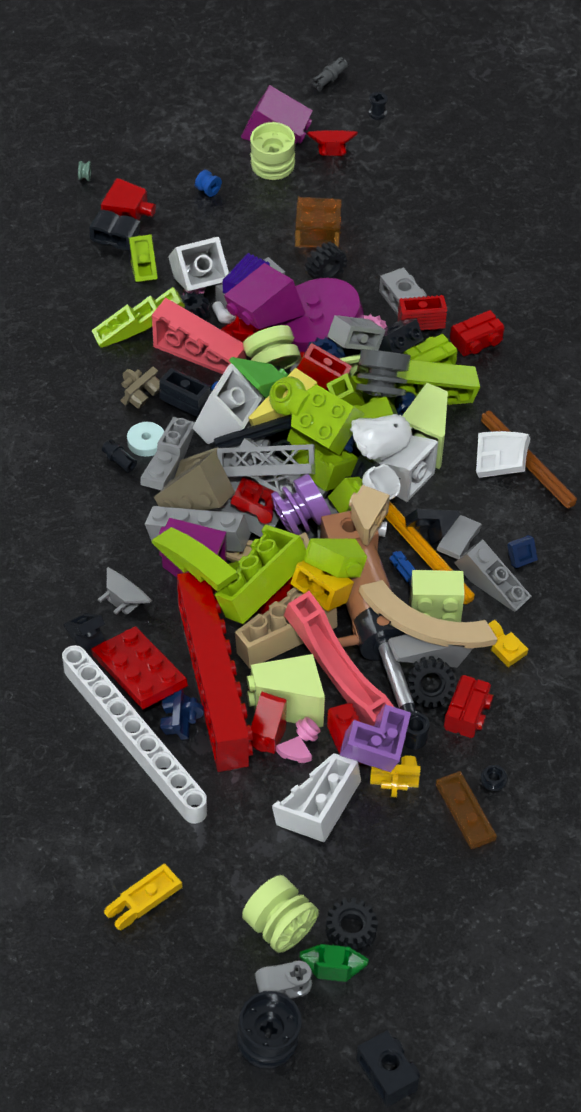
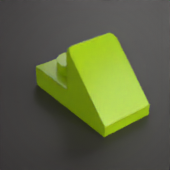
(142, 258)

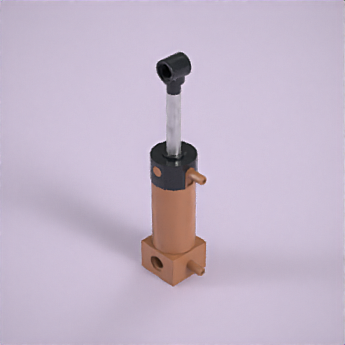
(374, 630)

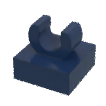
(522, 551)

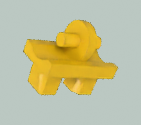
(399, 778)

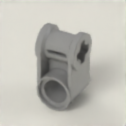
(284, 980)

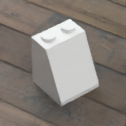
(199, 264)
(227, 406)
(413, 464)

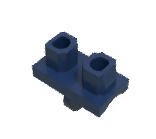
(184, 711)

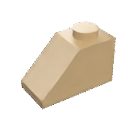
(368, 511)

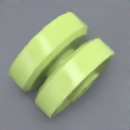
(273, 347)

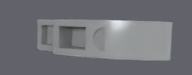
(170, 451)

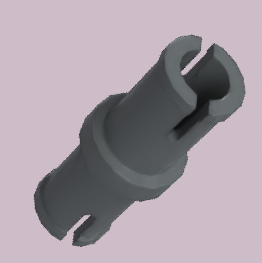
(329, 73)

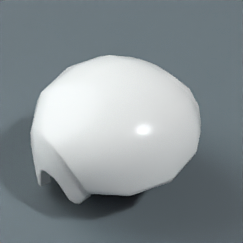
(382, 479)

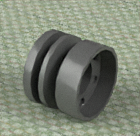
(383, 372)

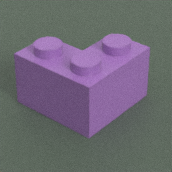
(377, 744)

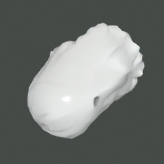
(381, 435)

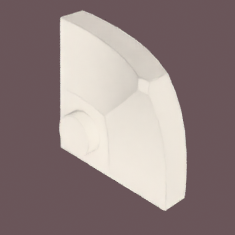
(501, 453)

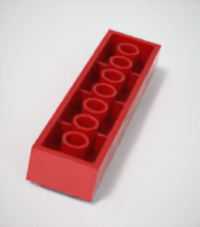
(214, 673)

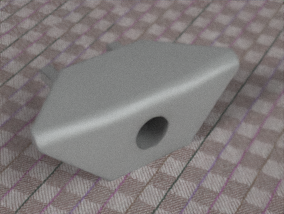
(123, 593)

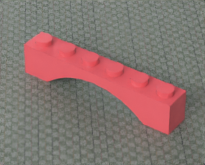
(317, 634)

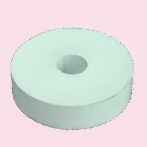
(137, 435)

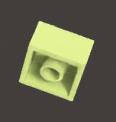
(438, 593)

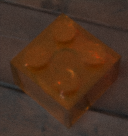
(317, 221)

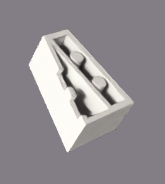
(320, 800)

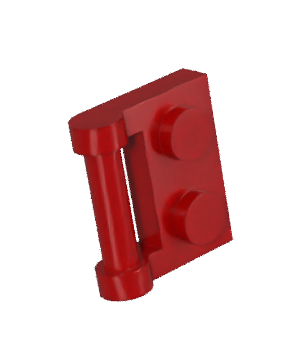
(247, 498)

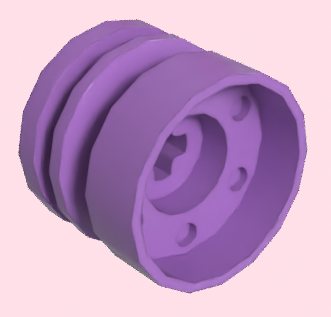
(301, 505)

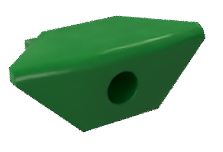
(333, 962)

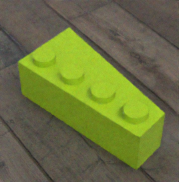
(458, 380)
(261, 573)

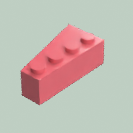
(193, 338)

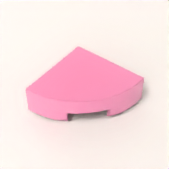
(294, 750)

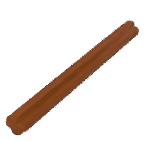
(550, 481)

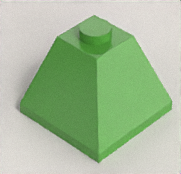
(259, 374)

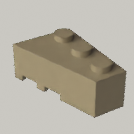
(199, 487)

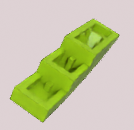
(130, 320)
(194, 557)

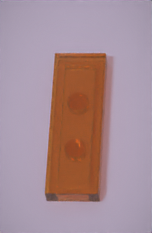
(466, 810)

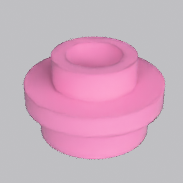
(307, 729)

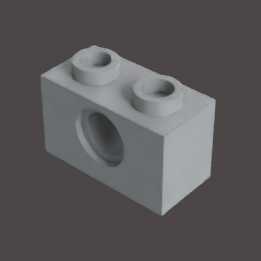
(399, 285)
(356, 333)

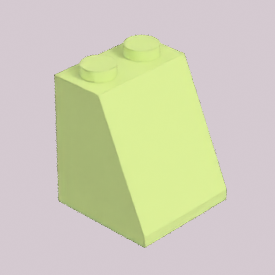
(428, 416)
(292, 680)

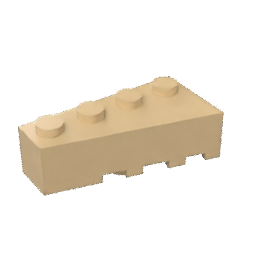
(271, 633)

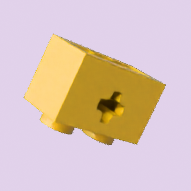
(325, 588)

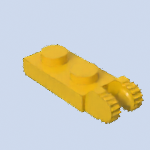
(144, 896)

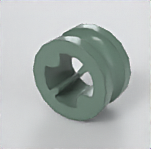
(84, 170)

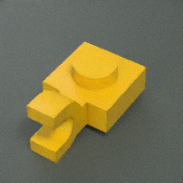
(508, 647)

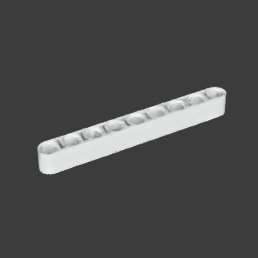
(107, 703)

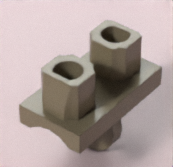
(136, 385)

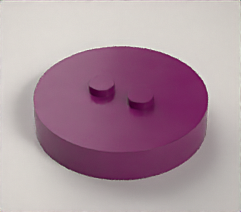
(321, 302)

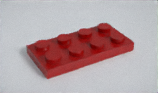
(139, 667)

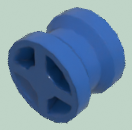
(208, 183)

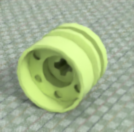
(272, 150)
(280, 913)

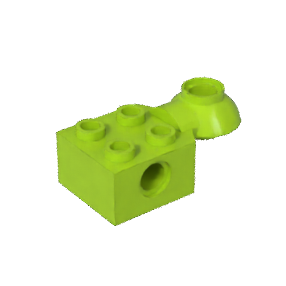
(315, 412)

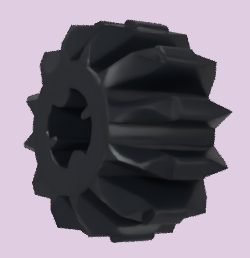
(196, 304)

